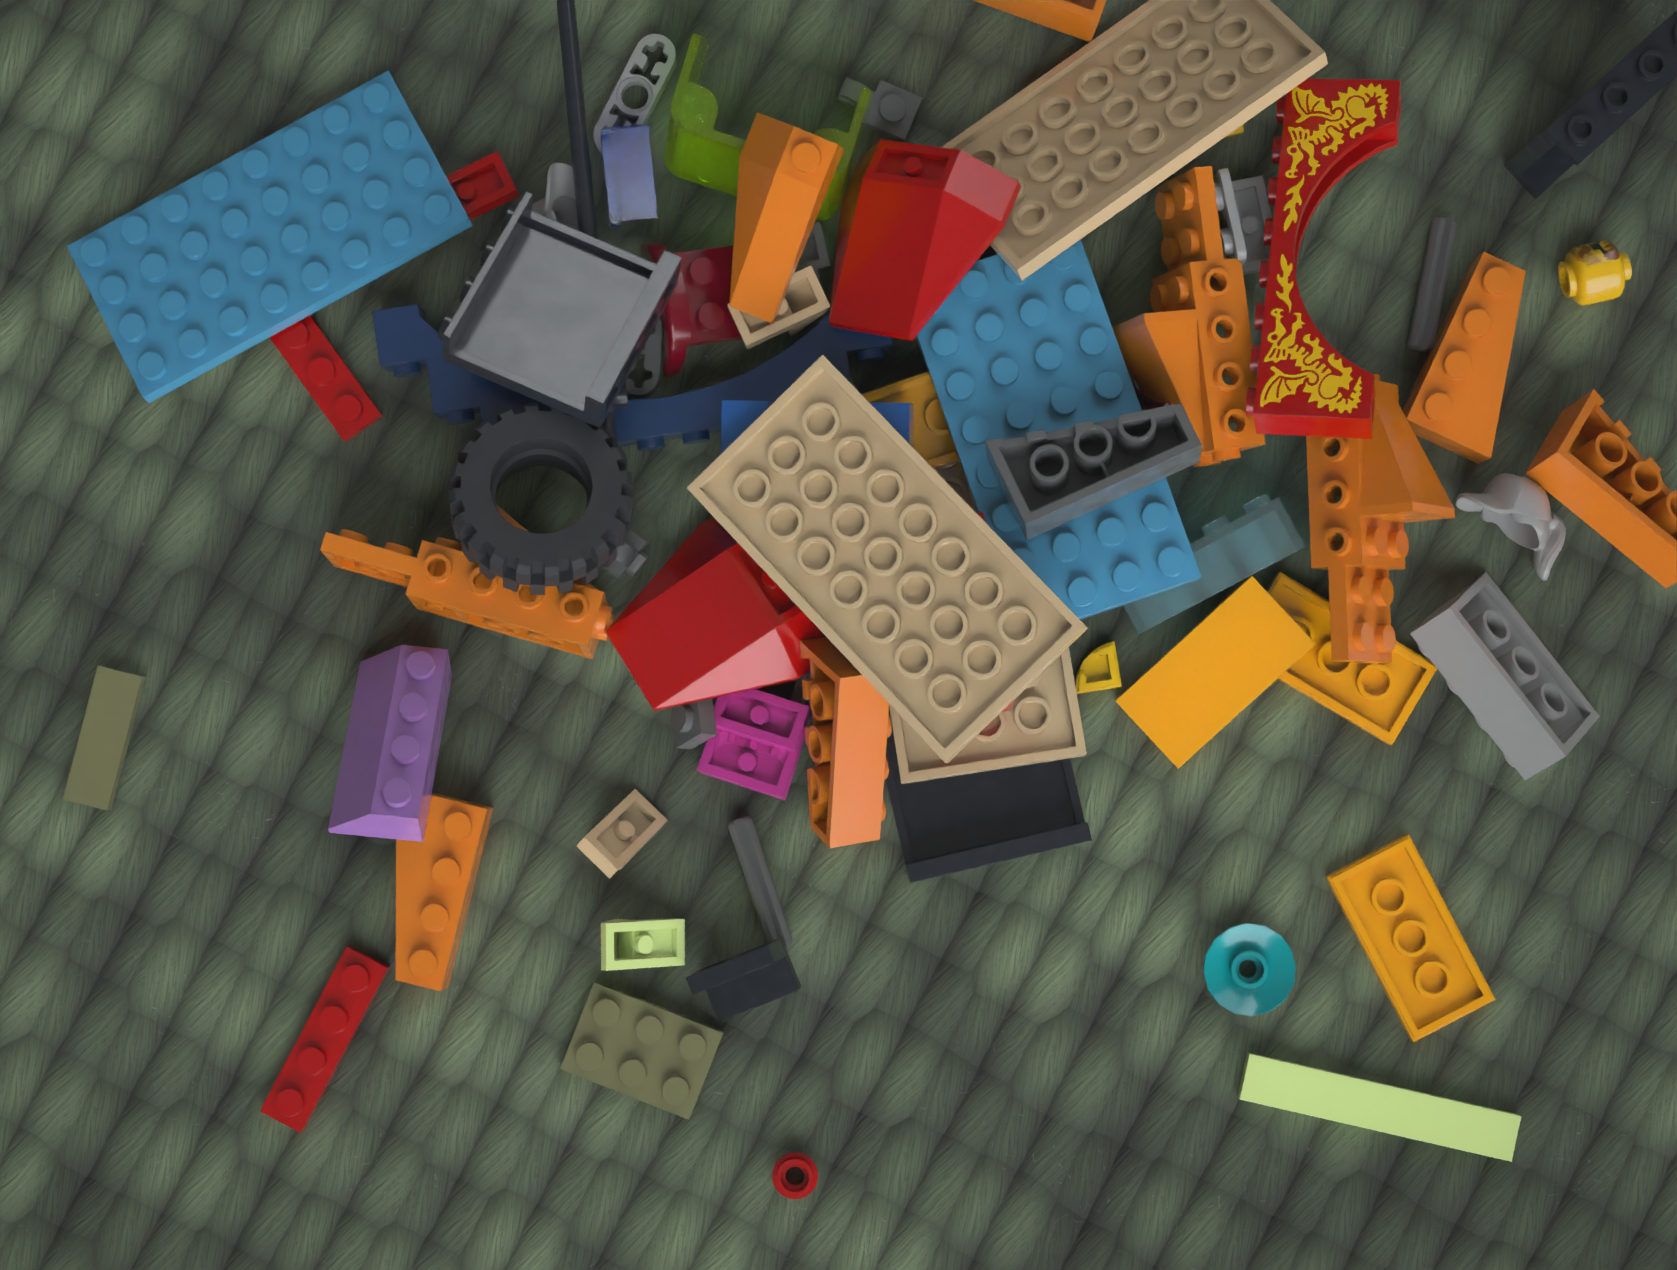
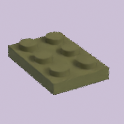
(641, 1050)

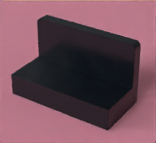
(747, 979)

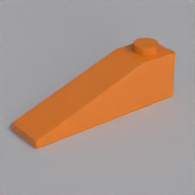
(777, 203)

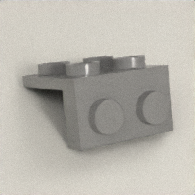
(1242, 217)

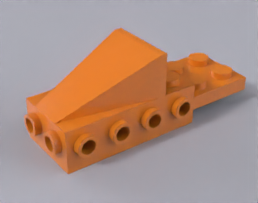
(1177, 348)
(1381, 488)
(452, 587)

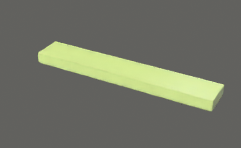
(1379, 1106)

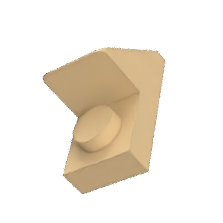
(800, 307)
(622, 833)

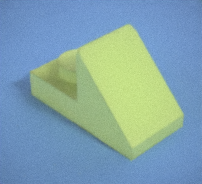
(642, 943)

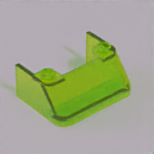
(712, 157)

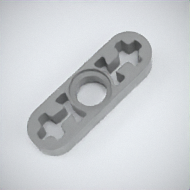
(638, 60)

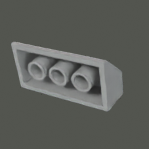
(1505, 676)

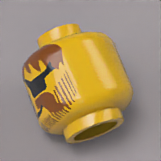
(1594, 273)

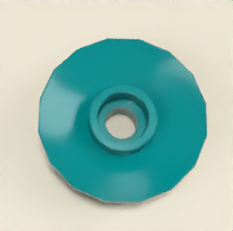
(1272, 975)

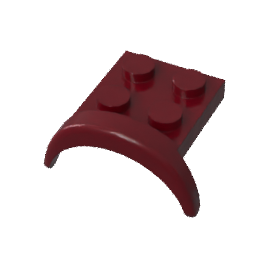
(698, 305)

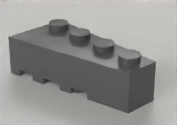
(1086, 466)

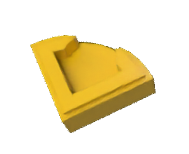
(1099, 670)

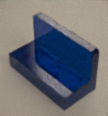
(629, 173)

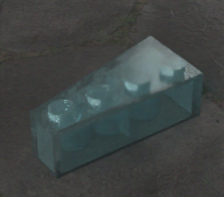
(1226, 557)

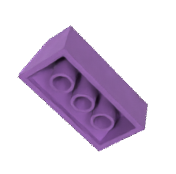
(392, 744)

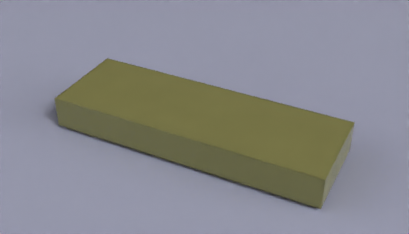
(104, 738)

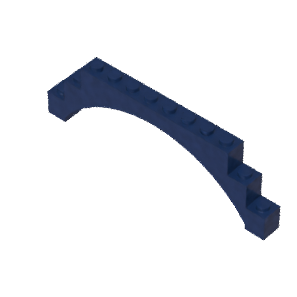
(410, 343)

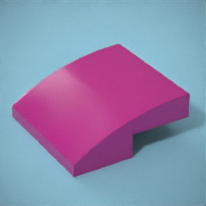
(756, 741)

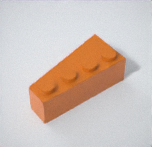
(1466, 371)
(1610, 486)
(436, 889)

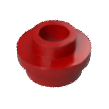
(795, 1190)

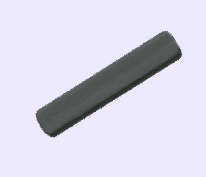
(1432, 284)
(759, 880)

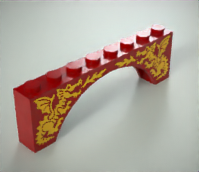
(1301, 377)

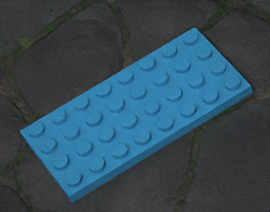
(268, 236)
(1038, 359)

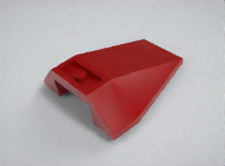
(912, 233)
(710, 625)

